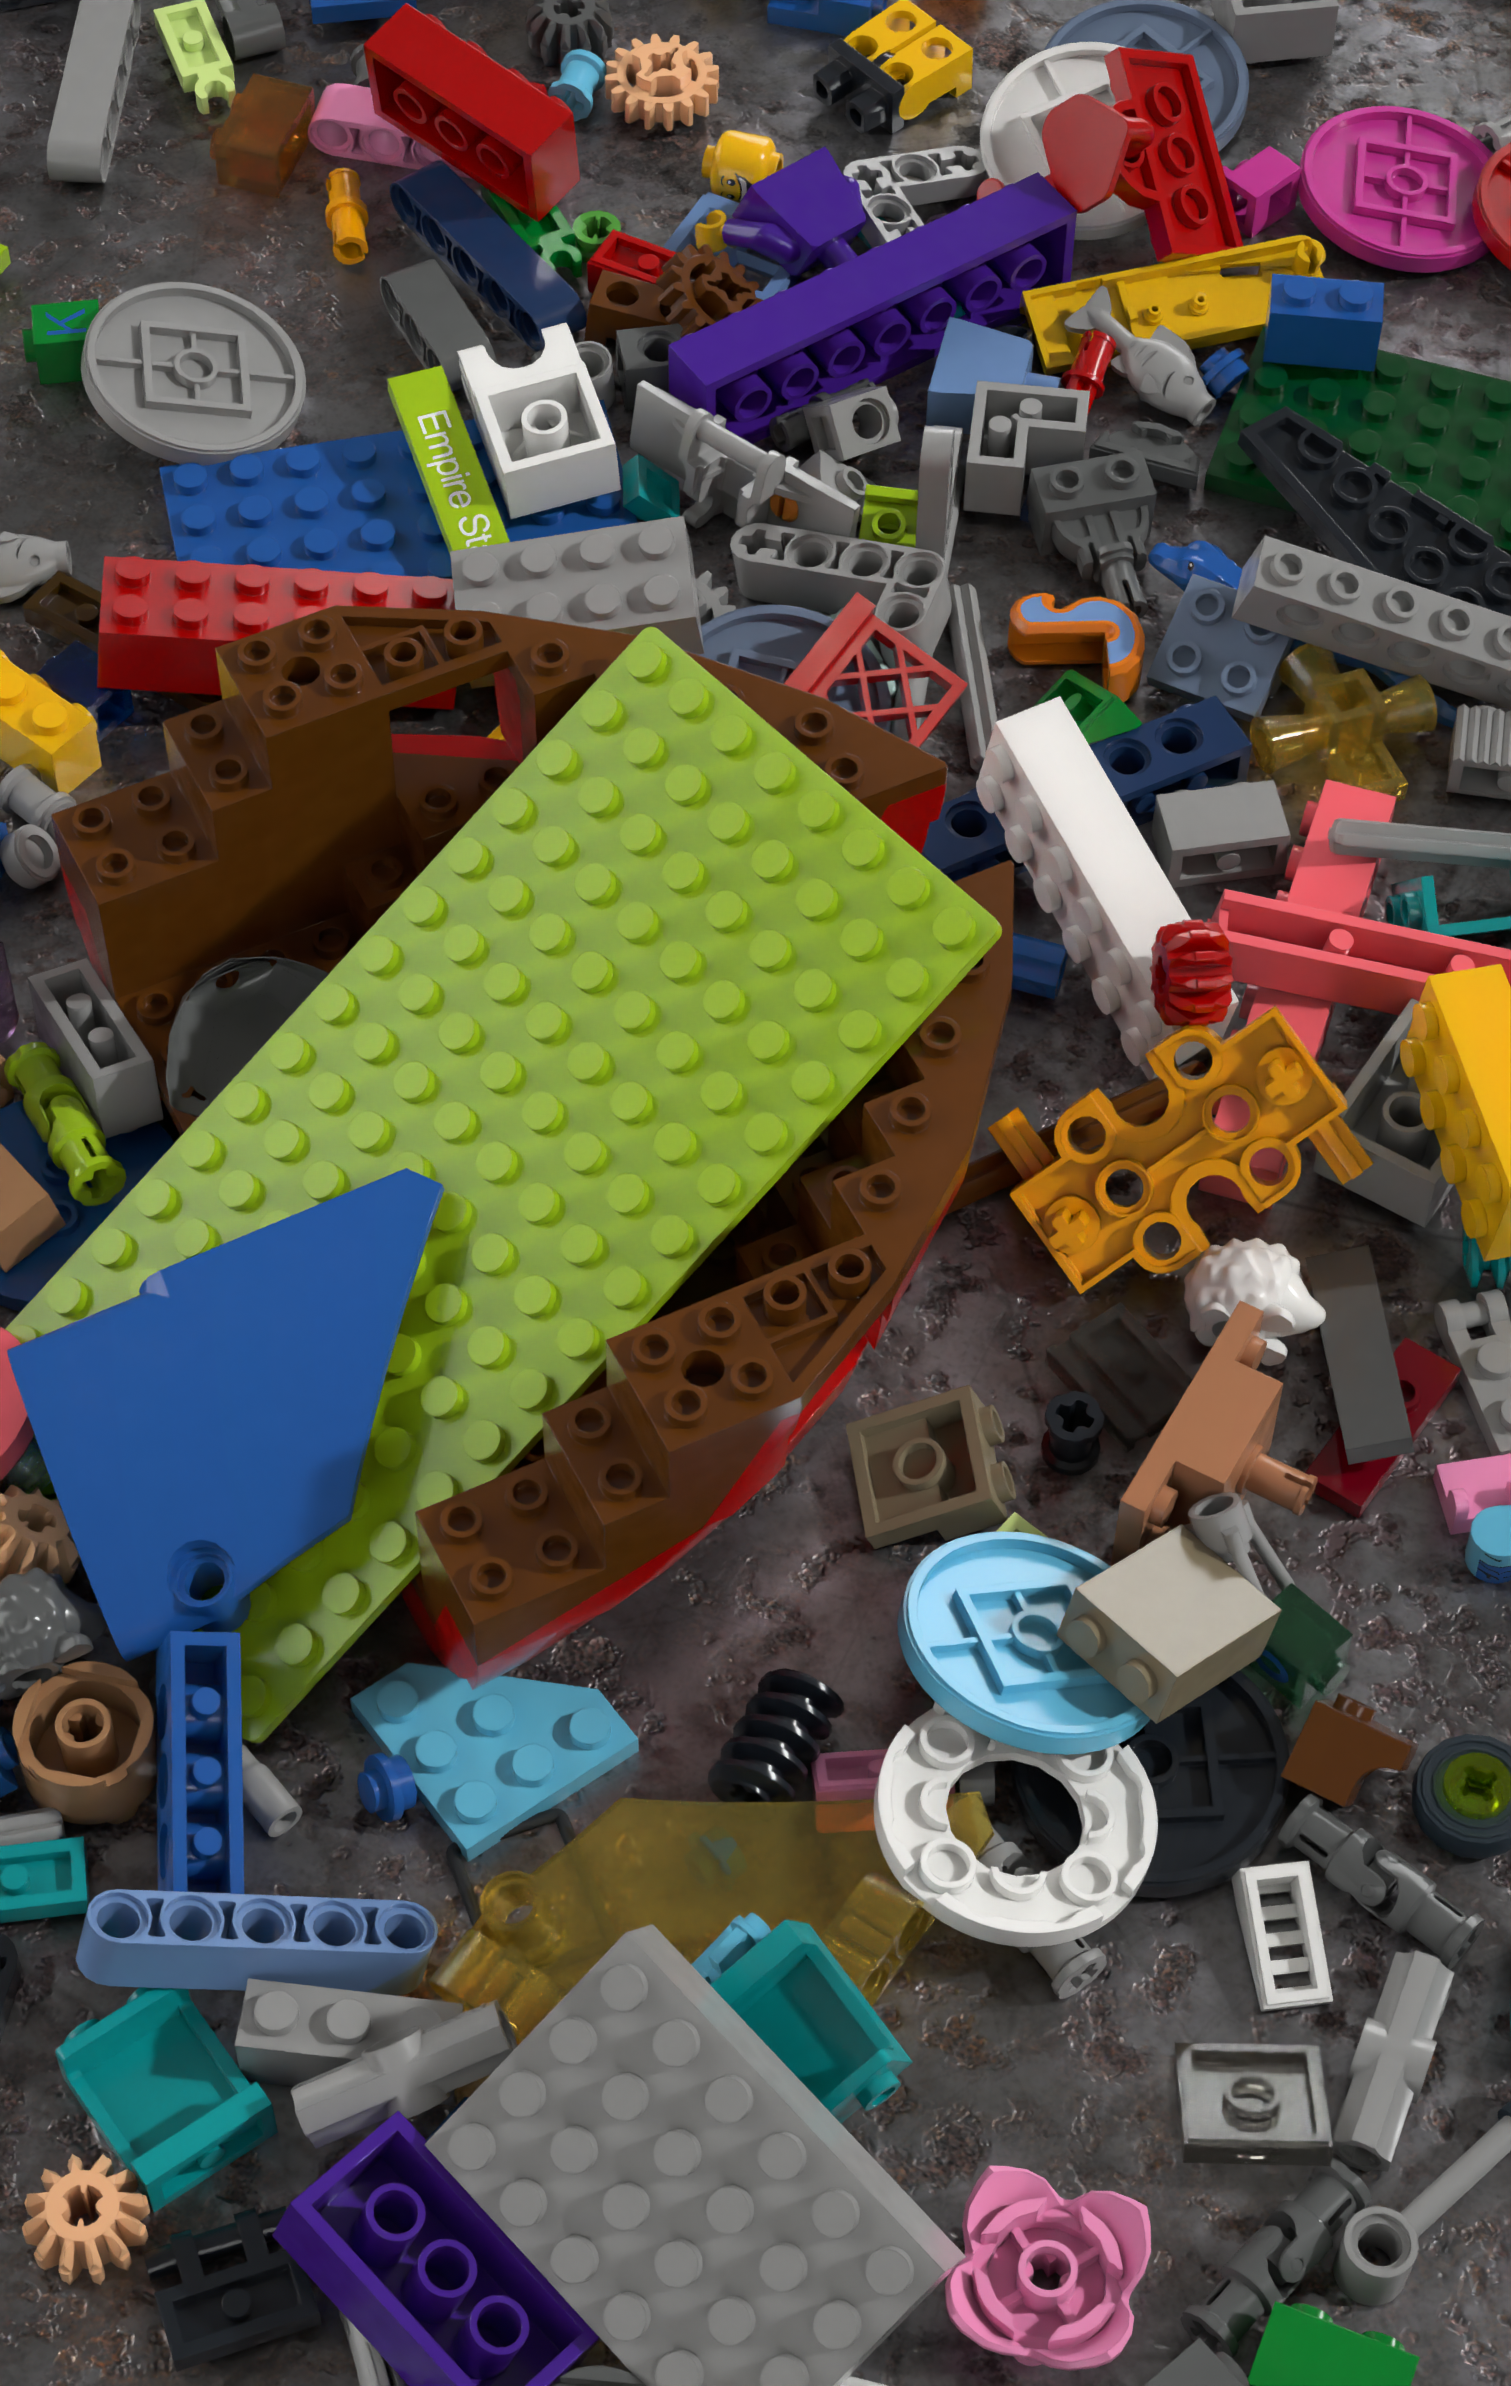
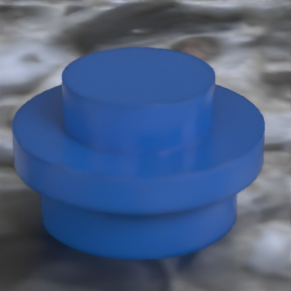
(1223, 371)
(387, 1786)

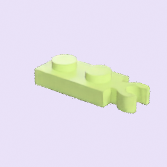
(196, 52)

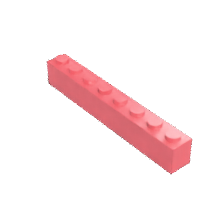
(1320, 882)

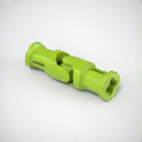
(63, 1121)

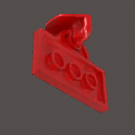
(1147, 150)

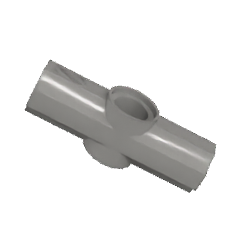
(1391, 2061)
(404, 2074)

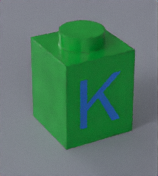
(58, 339)

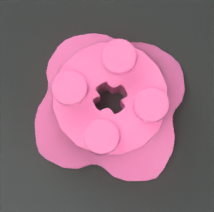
(1022, 2226)

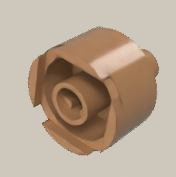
(87, 1743)

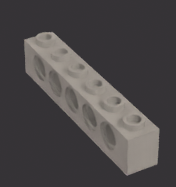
(1377, 619)

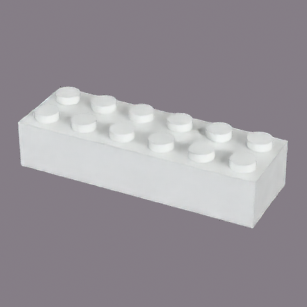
(1086, 867)

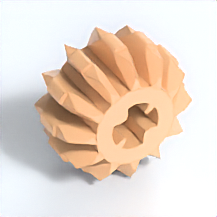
(35, 1535)
(92, 2245)

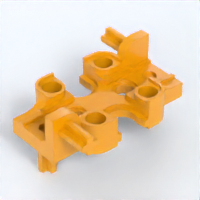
(1068, 1194)

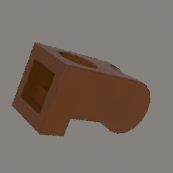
(621, 305)

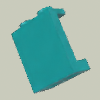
(815, 2019)
(164, 2092)

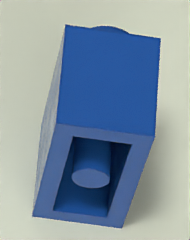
(1323, 322)

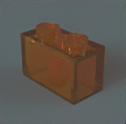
(263, 135)

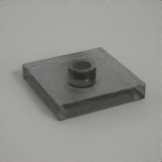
(1252, 2104)

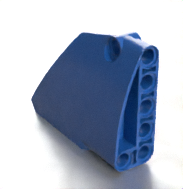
(225, 1408)

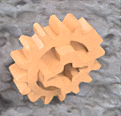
(662, 82)

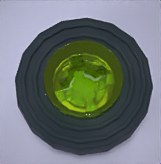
(1451, 1814)

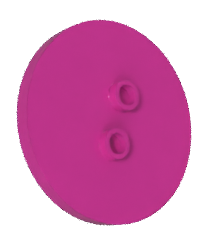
(1395, 188)

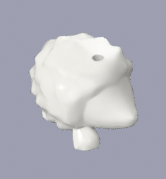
(1258, 1276)

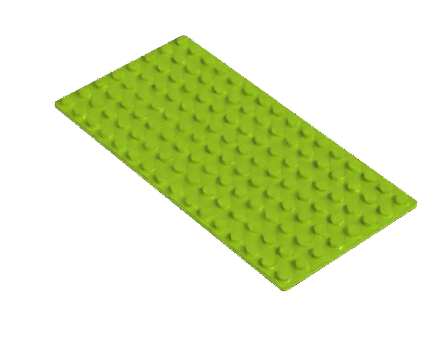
(604, 1050)

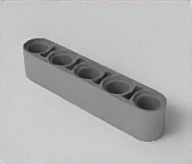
(93, 90)

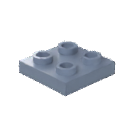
(1218, 655)

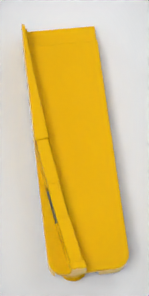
(1179, 294)

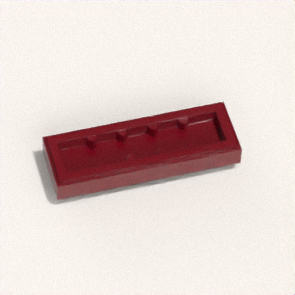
(1424, 1386)

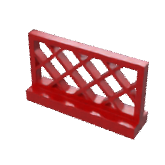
(843, 643)

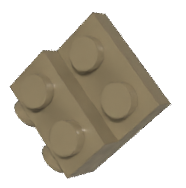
(930, 1468)

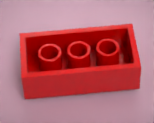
(472, 111)

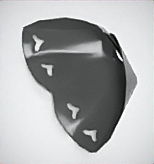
(226, 1027)

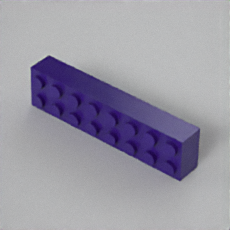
(877, 309)

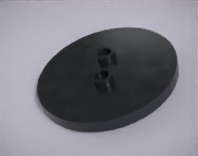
(1212, 1783)

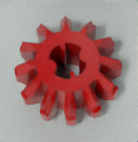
(1191, 973)

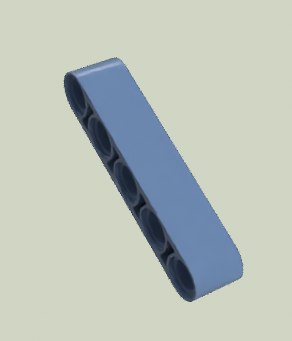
(228, 1937)

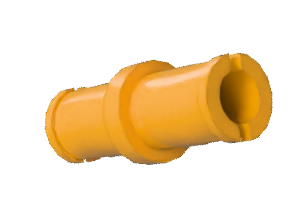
(346, 216)

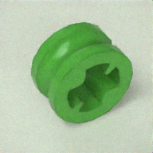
(595, 225)

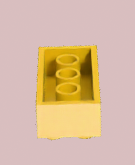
(1463, 1073)

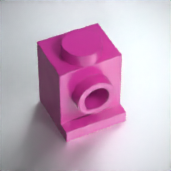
(1262, 190)

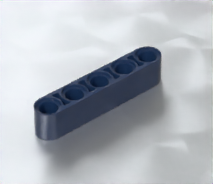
(486, 253)

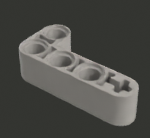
(828, 569)

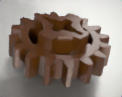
(703, 288)

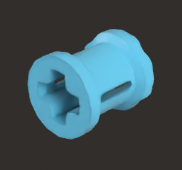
(581, 76)

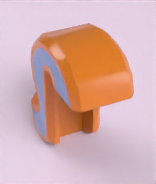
(1080, 634)

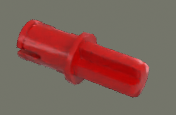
(1090, 365)

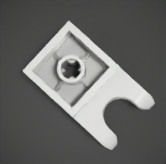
(541, 426)

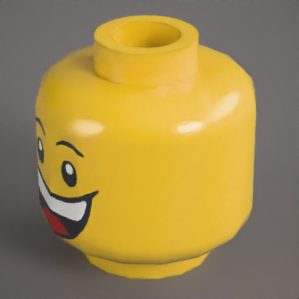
(739, 162)

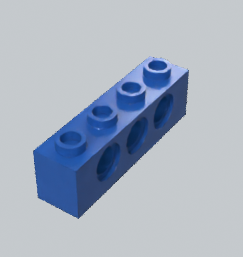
(199, 1763)

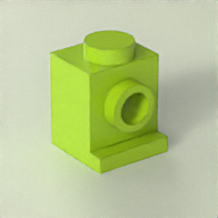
(889, 515)

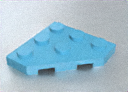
(494, 1750)

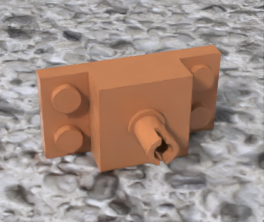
(1213, 1442)

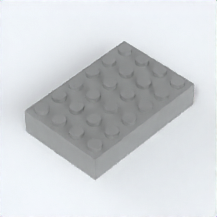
(690, 2186)

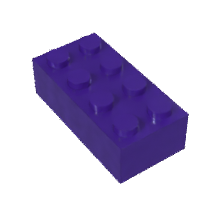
(429, 2270)

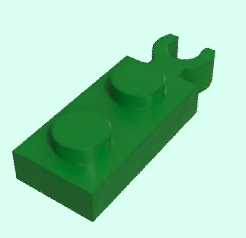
(549, 238)

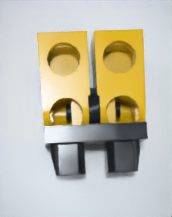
(893, 70)

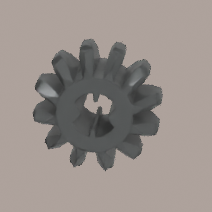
(568, 25)

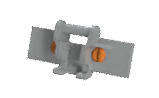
(731, 473)

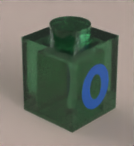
(1304, 1650)

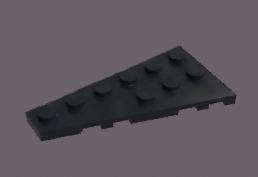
(1373, 519)

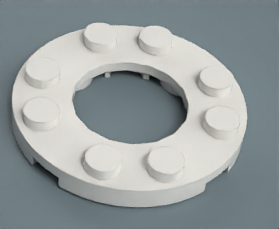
(995, 1906)

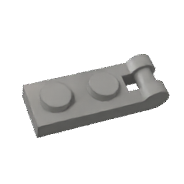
(1483, 1361)

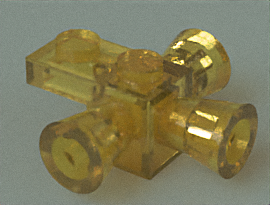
(1343, 722)

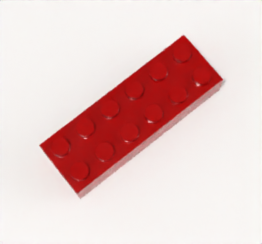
(171, 615)

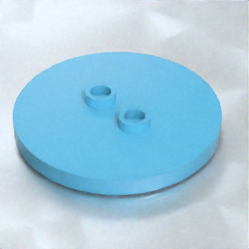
(986, 1646)

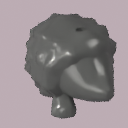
(42, 1629)

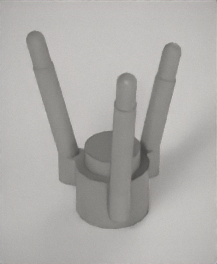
(1226, 1527)

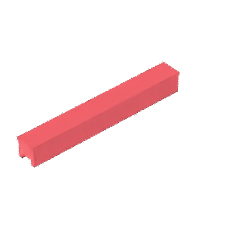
(1340, 954)

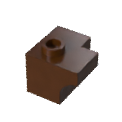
(1342, 1748)

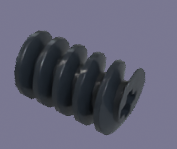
(775, 1739)

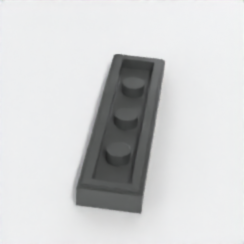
(1360, 1356)

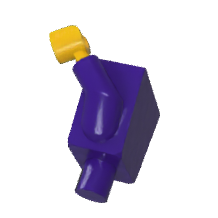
(793, 216)

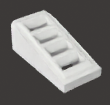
(1274, 1879)

